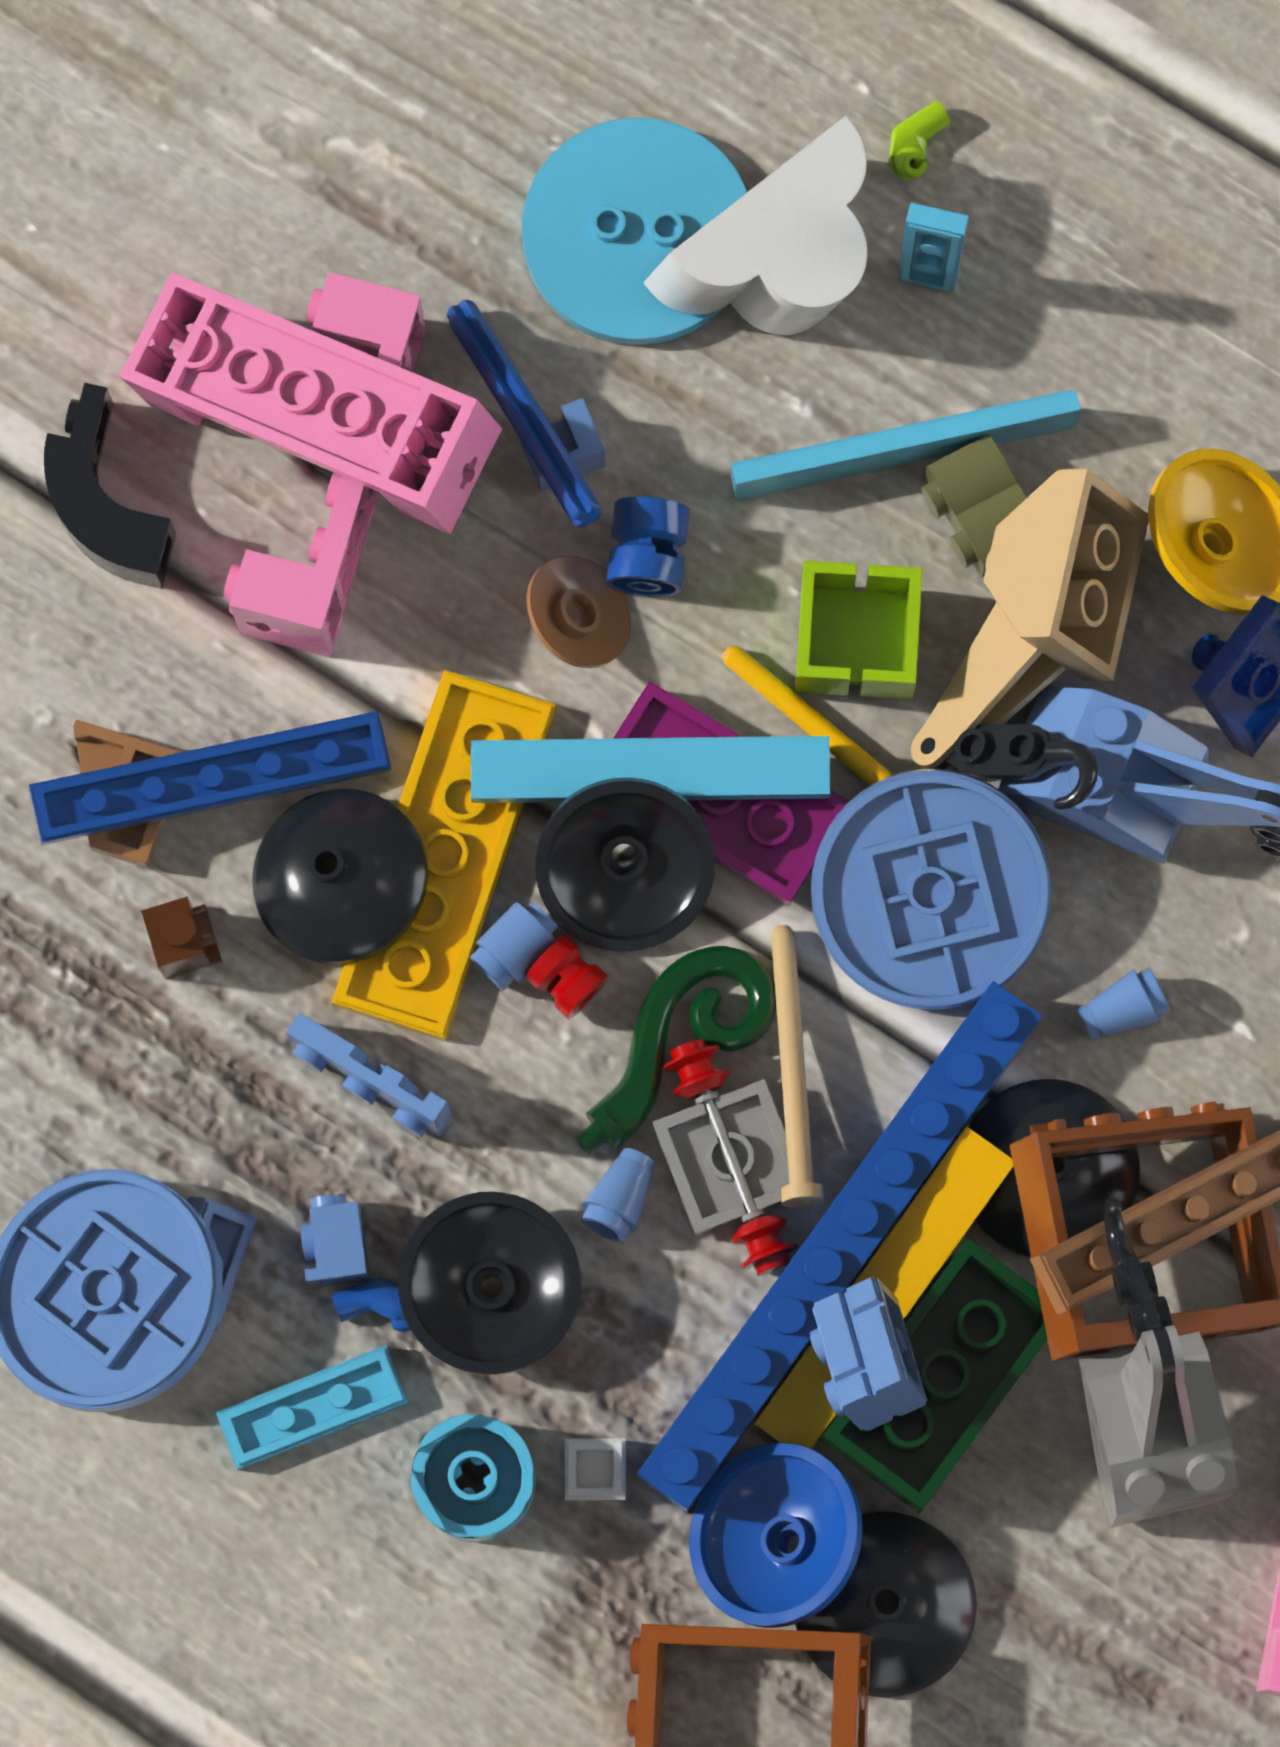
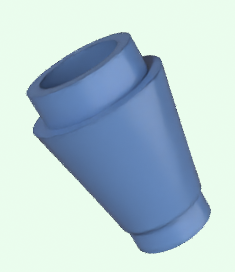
(1125, 1005)
(619, 1196)

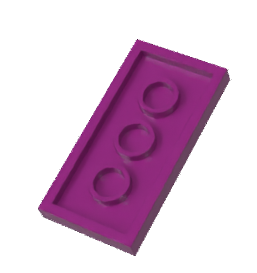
(757, 839)

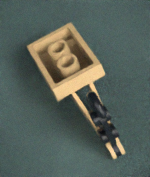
(1063, 600)

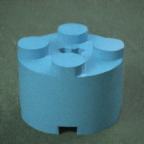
(439, 1470)

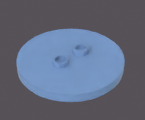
(931, 888)
(106, 1290)

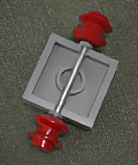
(727, 1156)

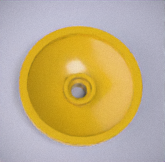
(1218, 528)

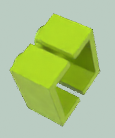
(856, 633)

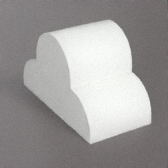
(782, 247)

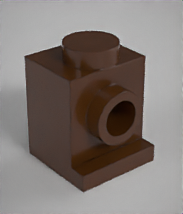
(181, 937)

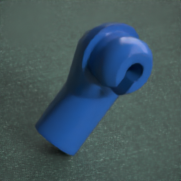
(372, 1295)

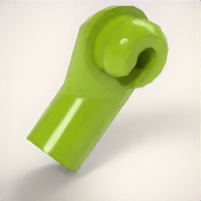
(910, 138)

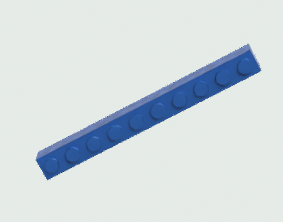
(839, 1246)

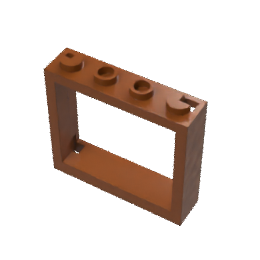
(1252, 1238)
(849, 1681)

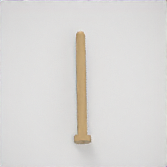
(801, 1190)

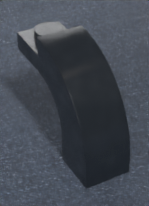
(110, 535)

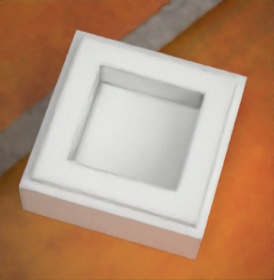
(595, 1469)

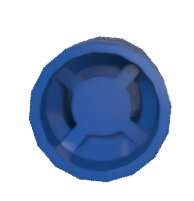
(647, 549)

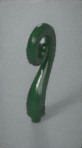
(632, 1100)

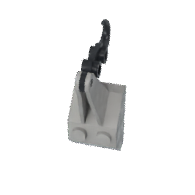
(1154, 1404)

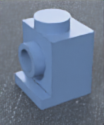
(335, 1242)

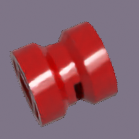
(567, 977)

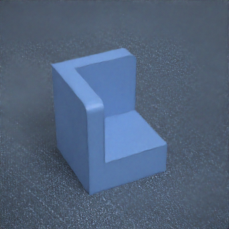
(578, 437)

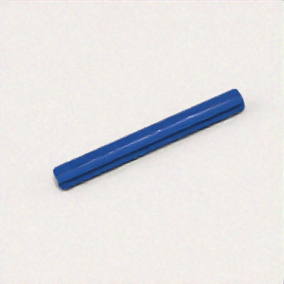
(524, 413)

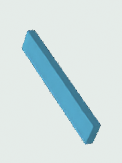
(903, 444)
(690, 766)

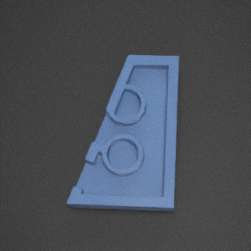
(322, 1048)

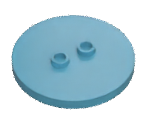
(611, 213)

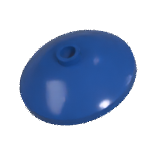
(745, 1528)

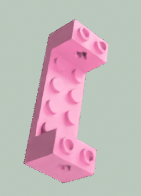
(312, 399)
(306, 603)

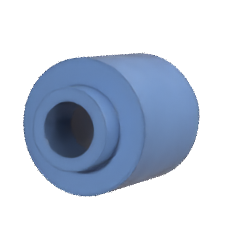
(514, 944)

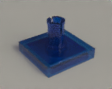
(1243, 677)

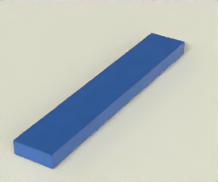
(209, 778)

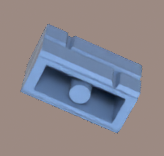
(867, 1355)

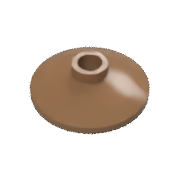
(578, 612)

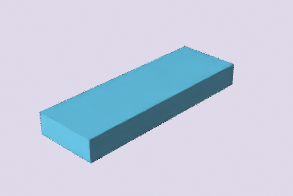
(932, 247)
(312, 1407)

